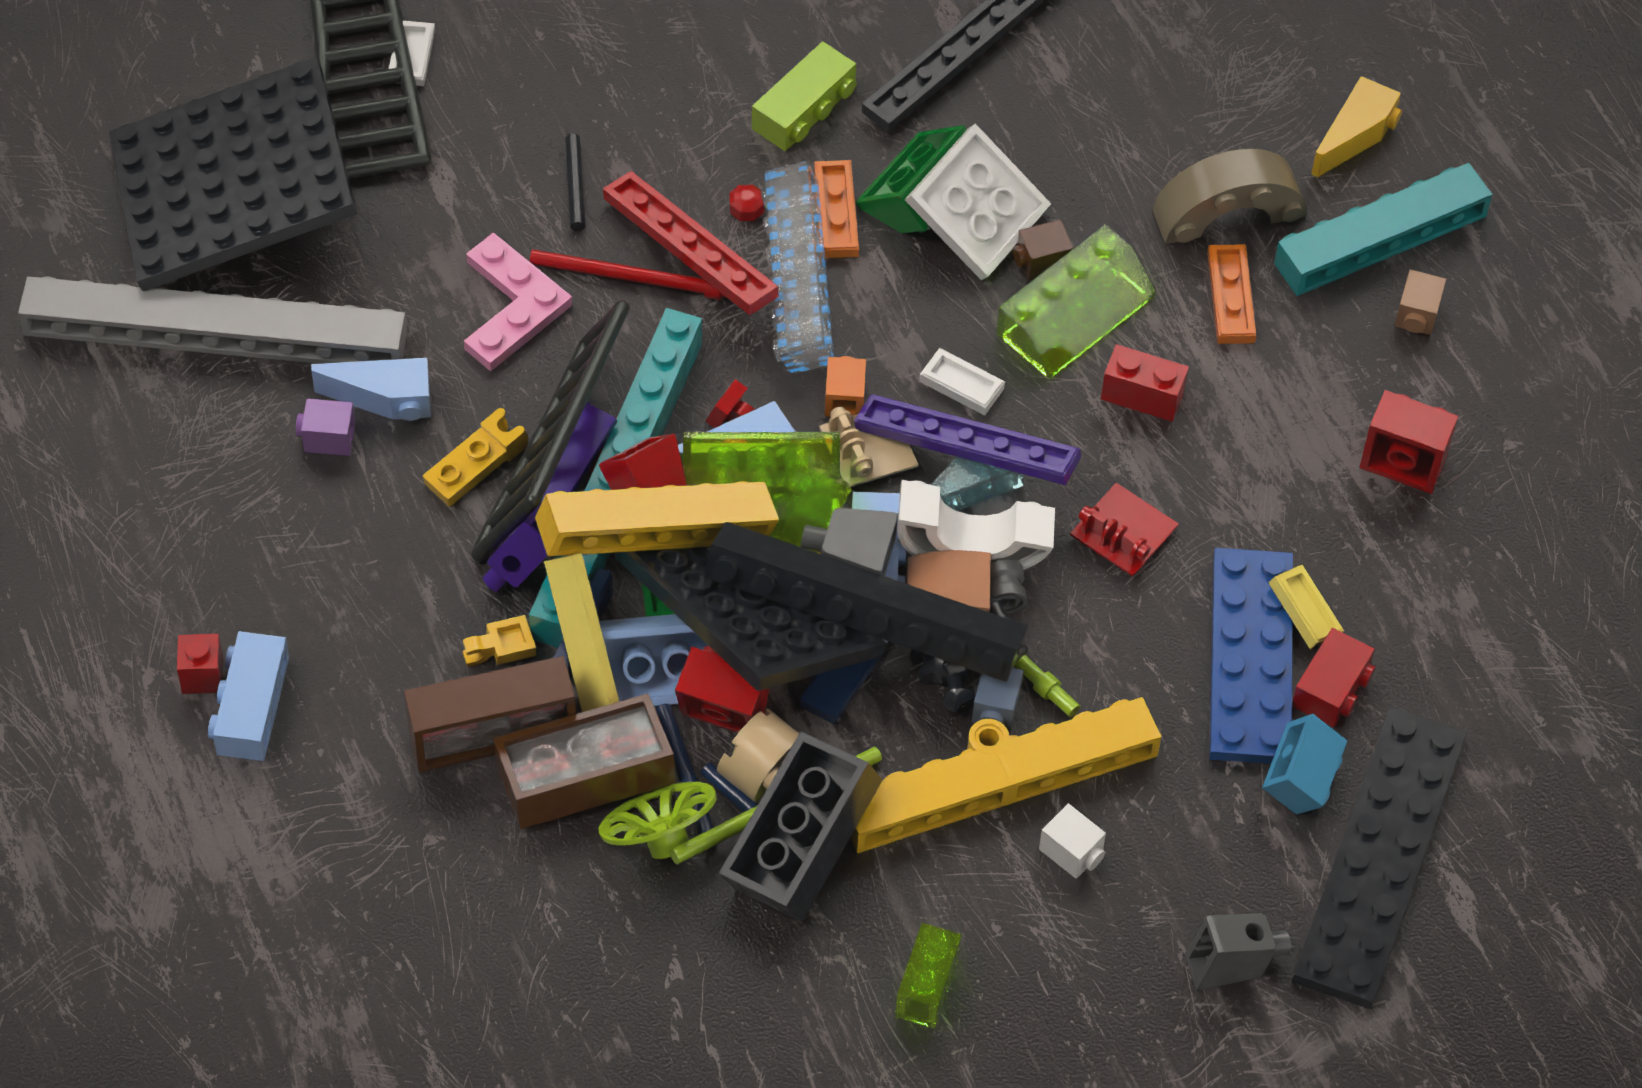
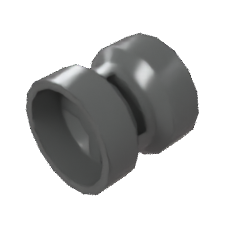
(1006, 582)

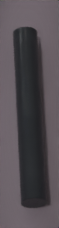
(575, 182)

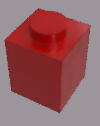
(199, 663)

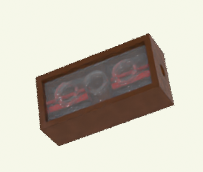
(462, 716)
(584, 760)

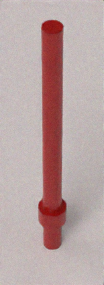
(625, 272)

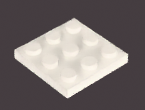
(977, 201)

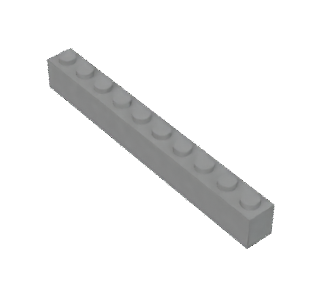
(209, 322)

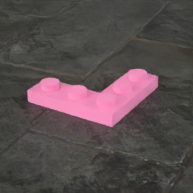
(534, 304)

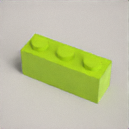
(804, 96)

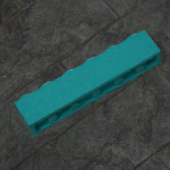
(1382, 228)

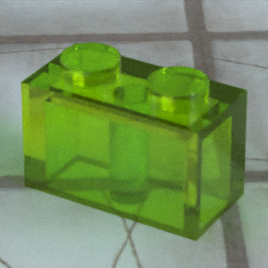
(810, 502)
(928, 975)

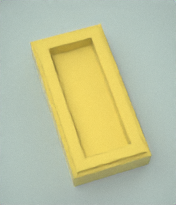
(1305, 605)

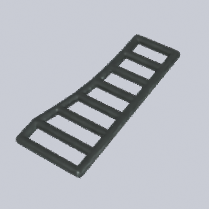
(404, 73)
(546, 447)

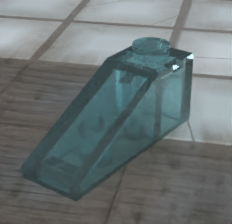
(972, 482)

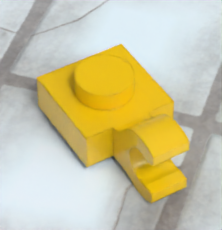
(505, 639)

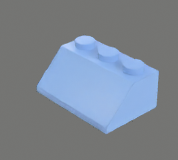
(648, 655)

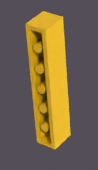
(650, 517)

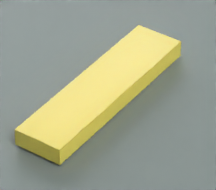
(581, 631)

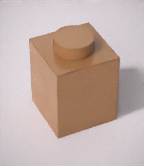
(1420, 302)

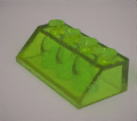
(1075, 302)
(757, 457)

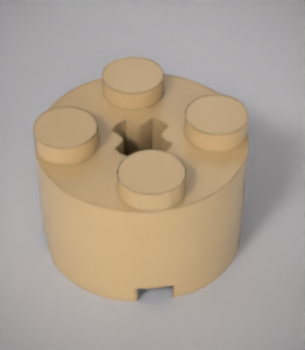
(757, 754)

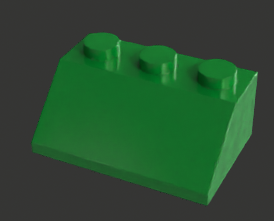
(887, 194)

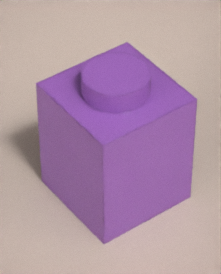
(327, 427)

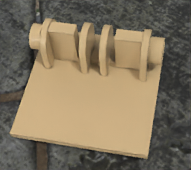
(866, 455)

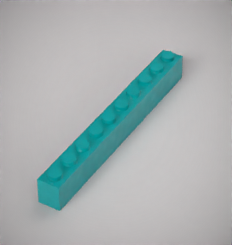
(641, 416)

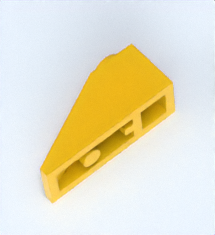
(1358, 125)

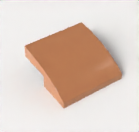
(954, 575)

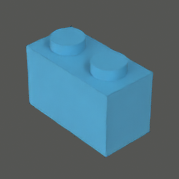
(1305, 764)

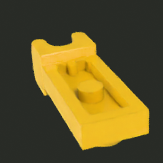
(476, 458)

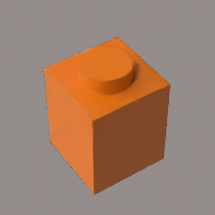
(845, 384)

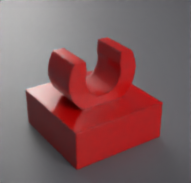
(729, 405)

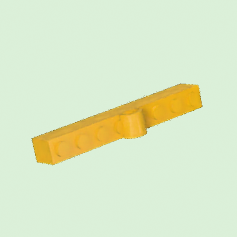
(1007, 770)

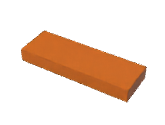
(837, 208)
(1231, 294)

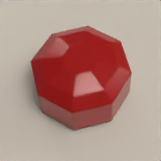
(746, 202)

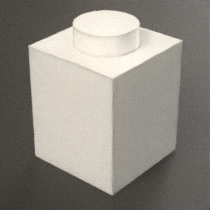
(1073, 841)

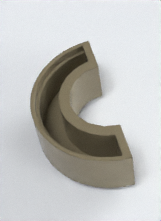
(1225, 184)

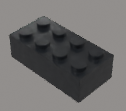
(801, 826)

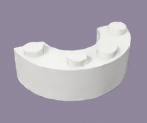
(930, 525)

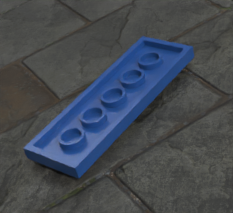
(1249, 656)

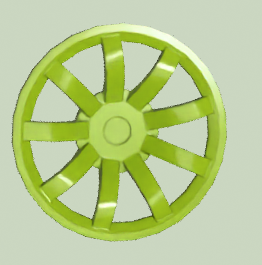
(659, 831)

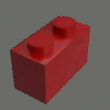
(1144, 382)
(1334, 677)

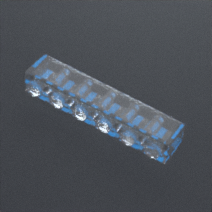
(797, 267)

